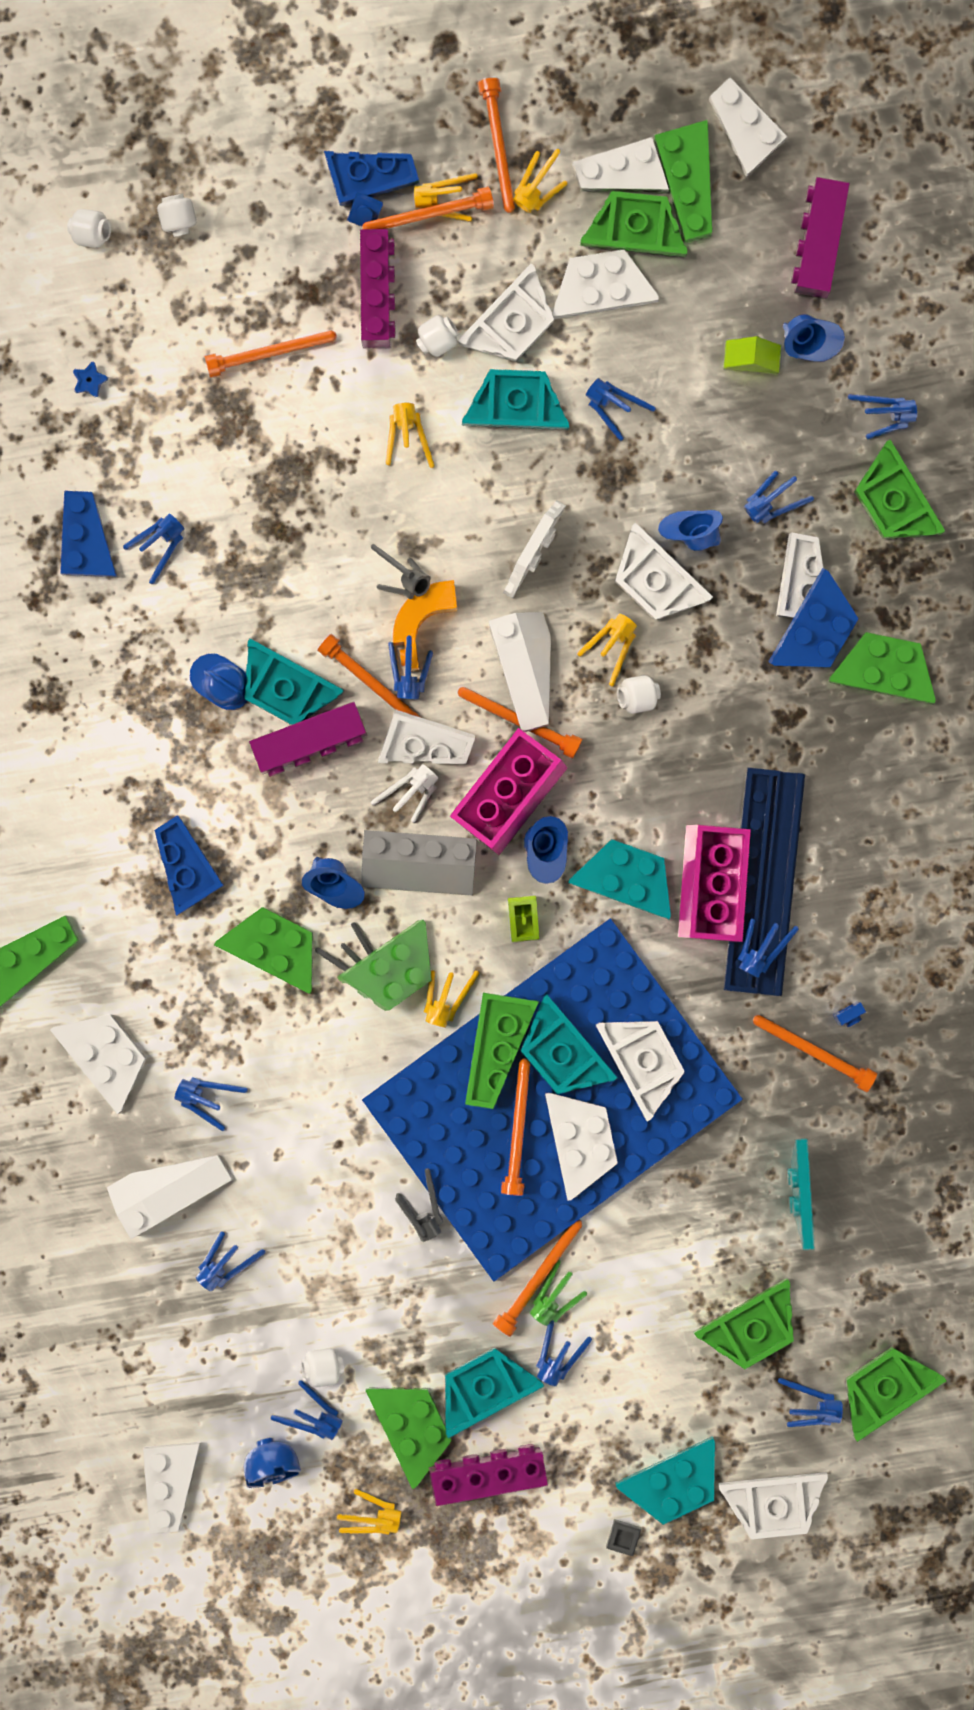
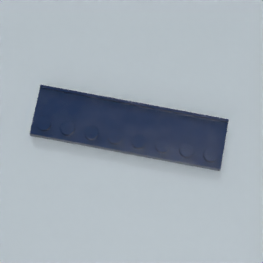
(773, 815)

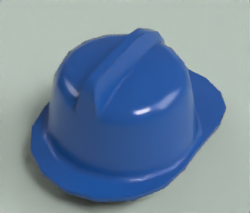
(812, 338)
(695, 528)
(219, 681)
(546, 849)
(332, 884)

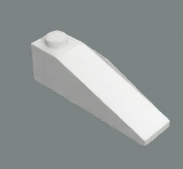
(524, 655)
(158, 1193)

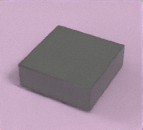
(623, 1537)

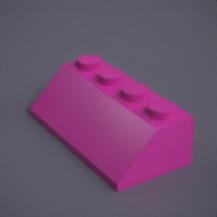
(508, 791)
(714, 883)

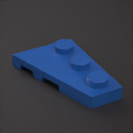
(369, 173)
(83, 538)
(186, 866)

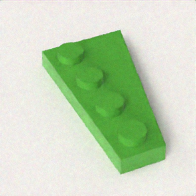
(687, 174)

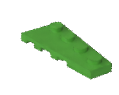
(31, 954)
(498, 1038)

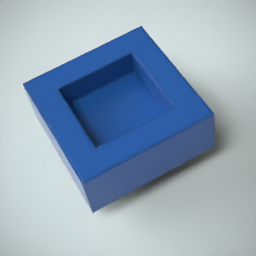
(364, 209)
(850, 1014)

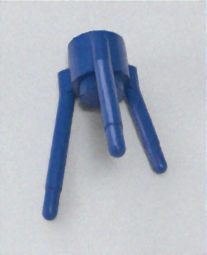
(603, 393)
(901, 411)
(759, 508)
(167, 529)
(408, 686)
(755, 961)
(190, 1095)
(212, 1274)
(552, 1369)
(826, 1412)
(324, 1426)

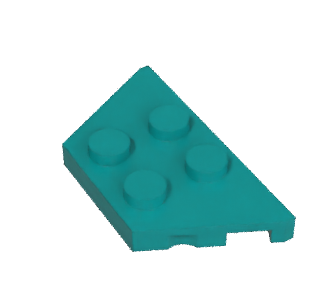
(516, 401)
(284, 686)
(627, 877)
(562, 1052)
(800, 1203)
(484, 1388)
(675, 1483)

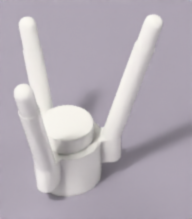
(422, 780)

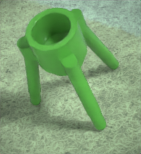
(545, 1306)

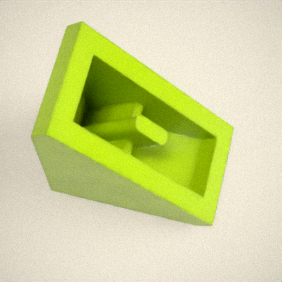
(752, 355)
(523, 918)

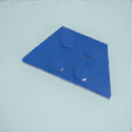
(817, 627)

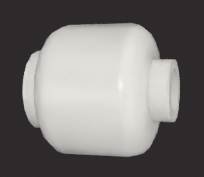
(176, 214)
(89, 228)
(437, 335)
(638, 694)
(321, 1367)

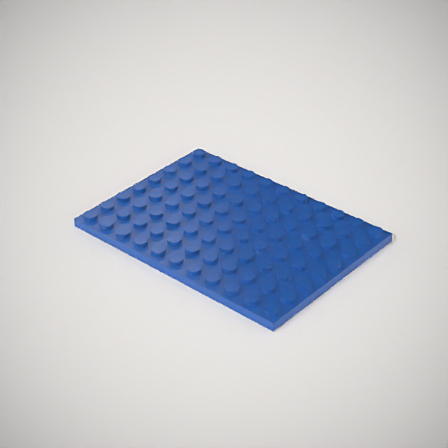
(471, 1145)

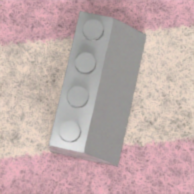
(418, 862)

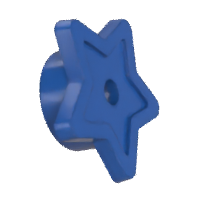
(90, 387)

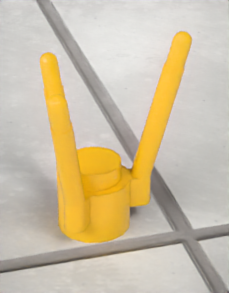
(428, 194)
(528, 196)
(405, 418)
(621, 629)
(438, 1012)
(385, 1522)

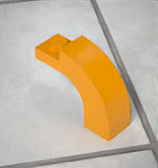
(437, 600)

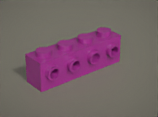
(821, 237)
(375, 288)
(308, 738)
(488, 1475)

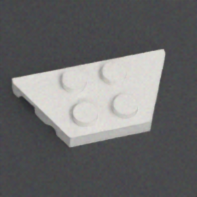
(602, 284)
(512, 320)
(531, 555)
(656, 578)
(103, 1055)
(643, 1060)
(581, 1141)
(775, 1504)

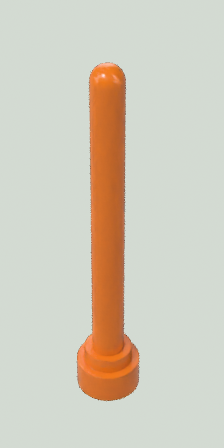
(490, 89)
(480, 200)
(218, 363)
(332, 649)
(567, 743)
(862, 1077)
(513, 1183)
(507, 1322)

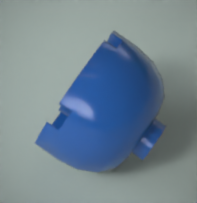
(270, 1463)

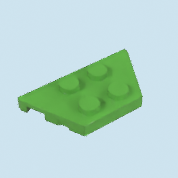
(636, 224)
(895, 498)
(887, 668)
(273, 947)
(393, 969)
(753, 1327)
(886, 1389)
(412, 1428)

